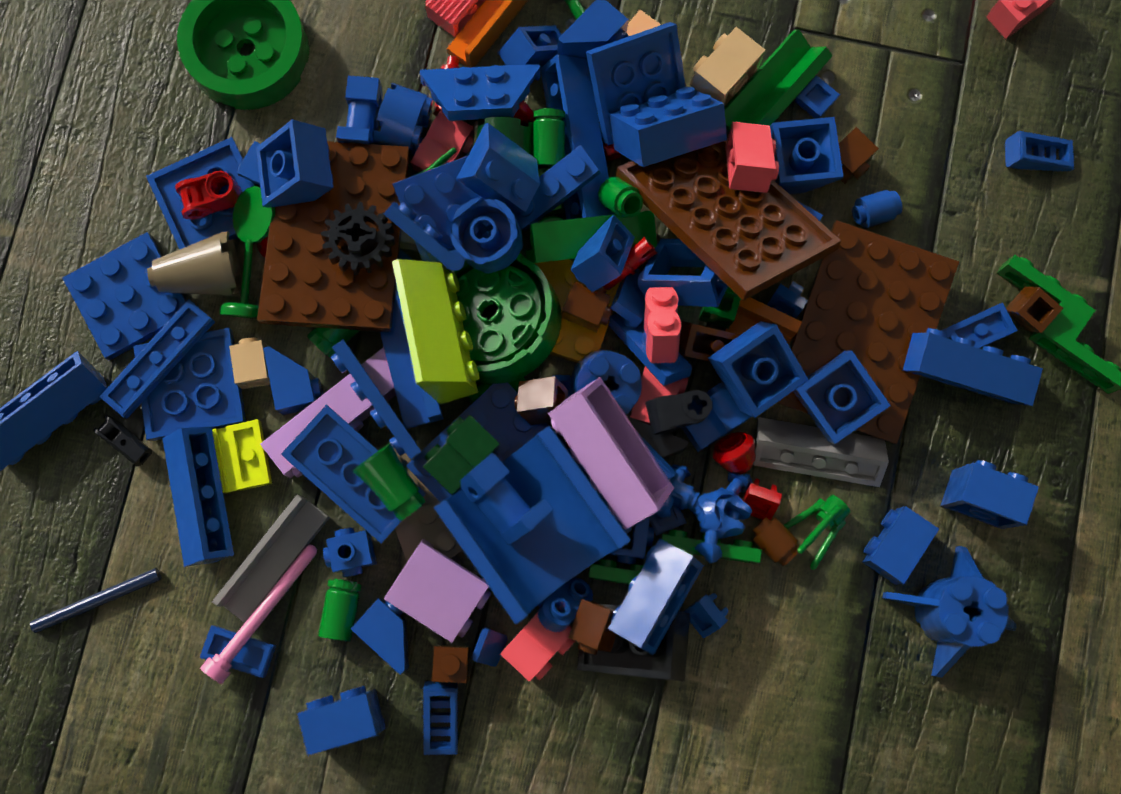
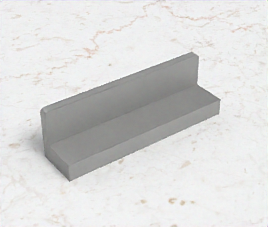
(807, 451)
(271, 557)

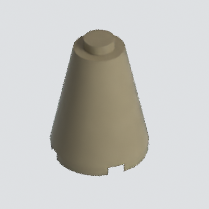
(199, 268)

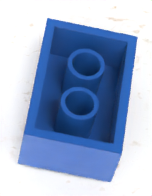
(668, 126)

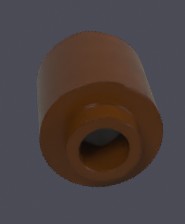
(776, 541)

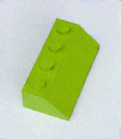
(436, 329)

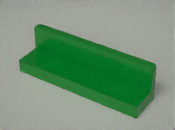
(777, 82)
(566, 237)

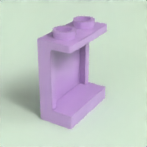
(438, 592)

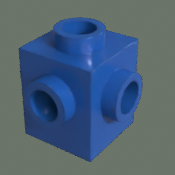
(361, 552)

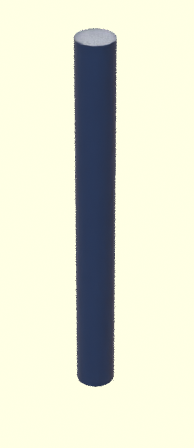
(95, 600)

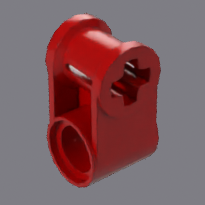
(202, 197)

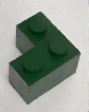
(463, 451)

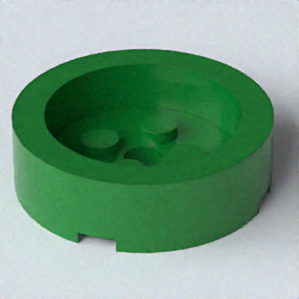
(211, 45)
(523, 326)

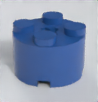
(403, 117)
(473, 221)
(617, 368)

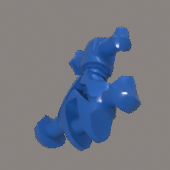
(716, 511)

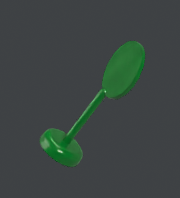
(251, 225)

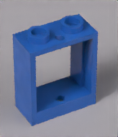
(691, 290)

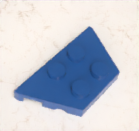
(480, 91)

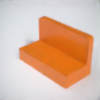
(752, 311)

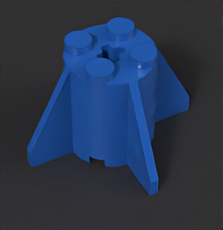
(959, 611)

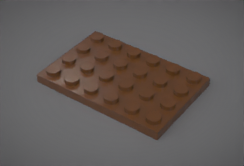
(737, 233)
(298, 277)
(871, 302)

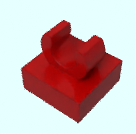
(762, 500)

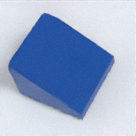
(489, 647)

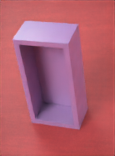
(611, 453)

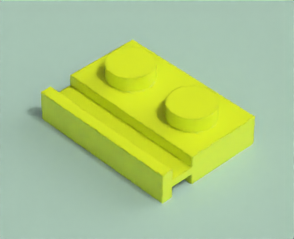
(241, 457)

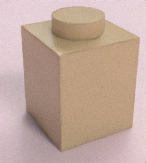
(249, 363)

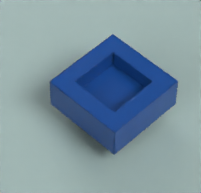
(817, 97)

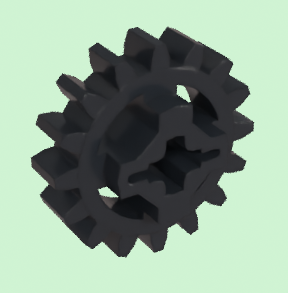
(371, 243)

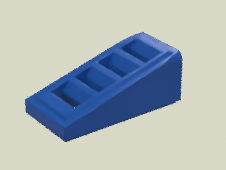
(1019, 152)
(440, 689)

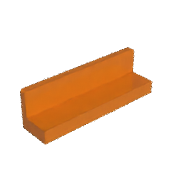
(483, 30)

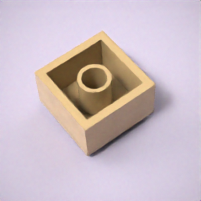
(728, 67)

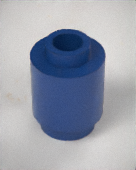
(877, 208)

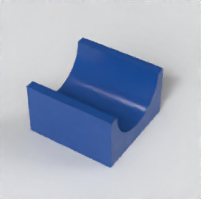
(557, 548)

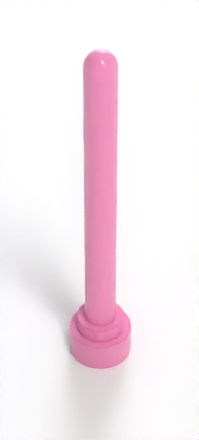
(219, 665)

